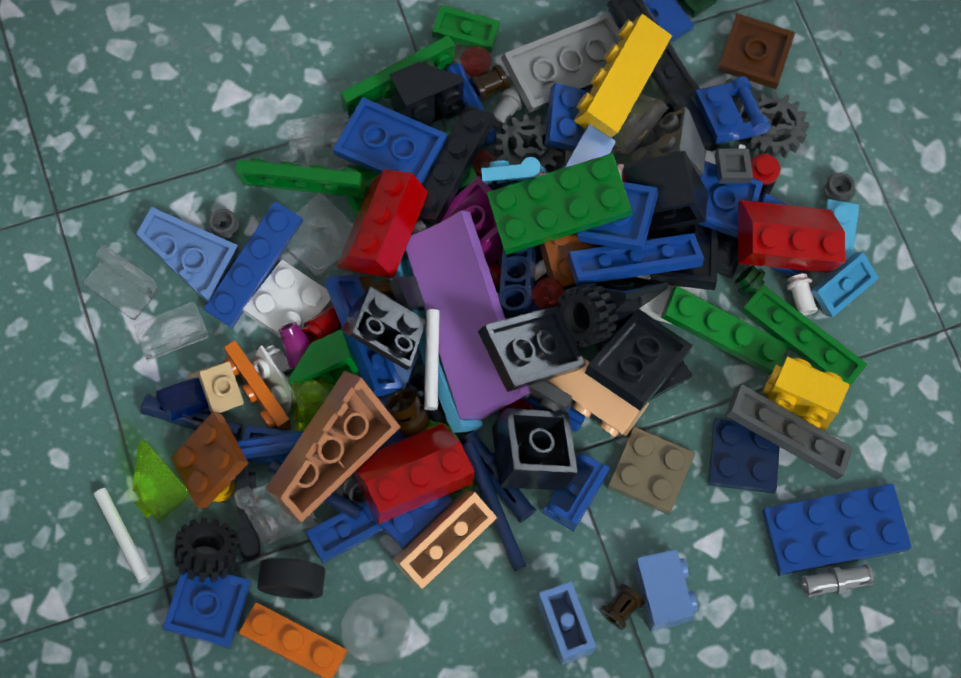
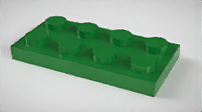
(559, 203)

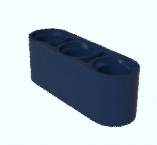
(517, 289)

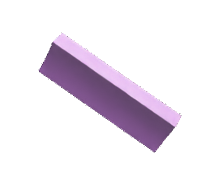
(460, 286)

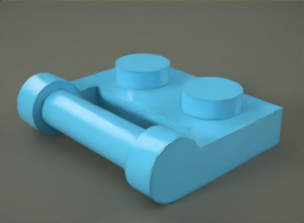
(502, 174)

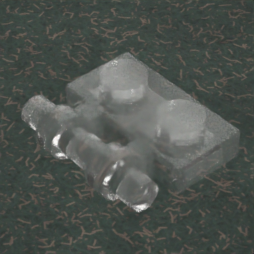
(317, 134)

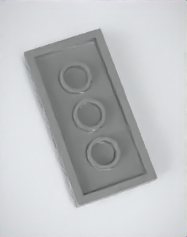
(562, 58)

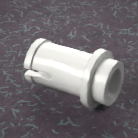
(801, 293)

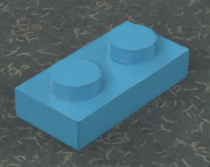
(844, 284)

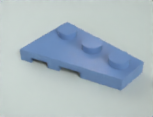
(188, 251)

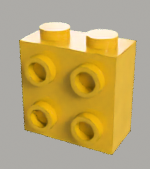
(806, 391)

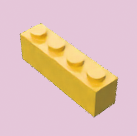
(623, 76)

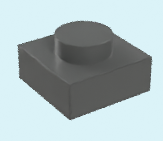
(733, 166)

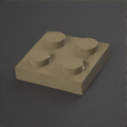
(651, 470)

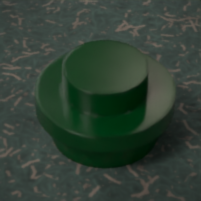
(750, 280)

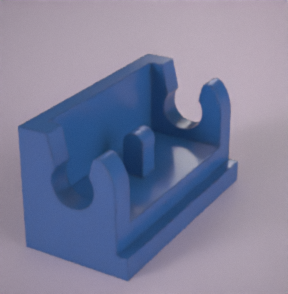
(572, 502)

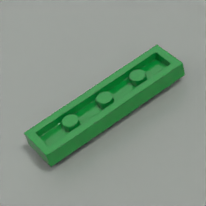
(378, 86)
(299, 178)
(723, 330)
(802, 335)

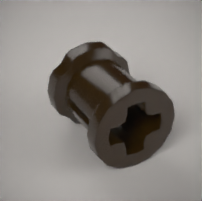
(489, 82)
(622, 606)

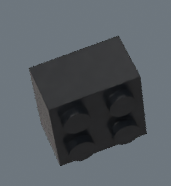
(534, 449)

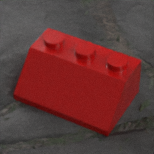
(384, 224)
(789, 237)
(414, 473)

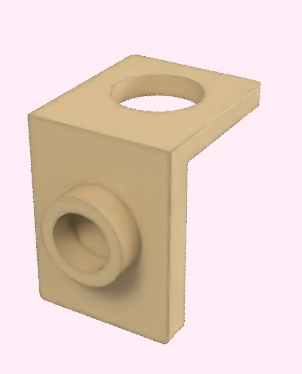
(219, 387)

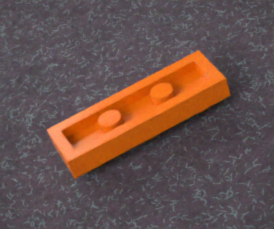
(256, 389)
(293, 642)

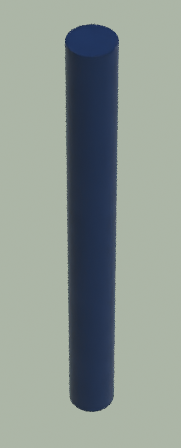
(492, 501)

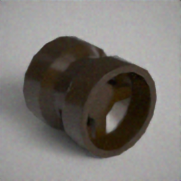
(407, 412)

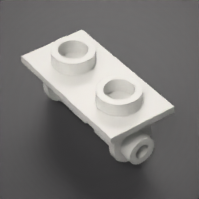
(271, 367)

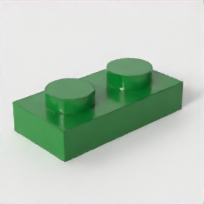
(466, 28)

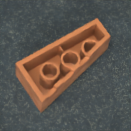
(332, 447)

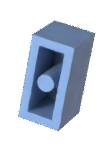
(665, 590)
(566, 623)

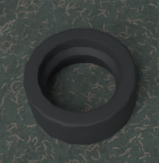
(291, 578)

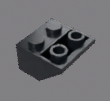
(426, 93)
(681, 191)
(385, 327)

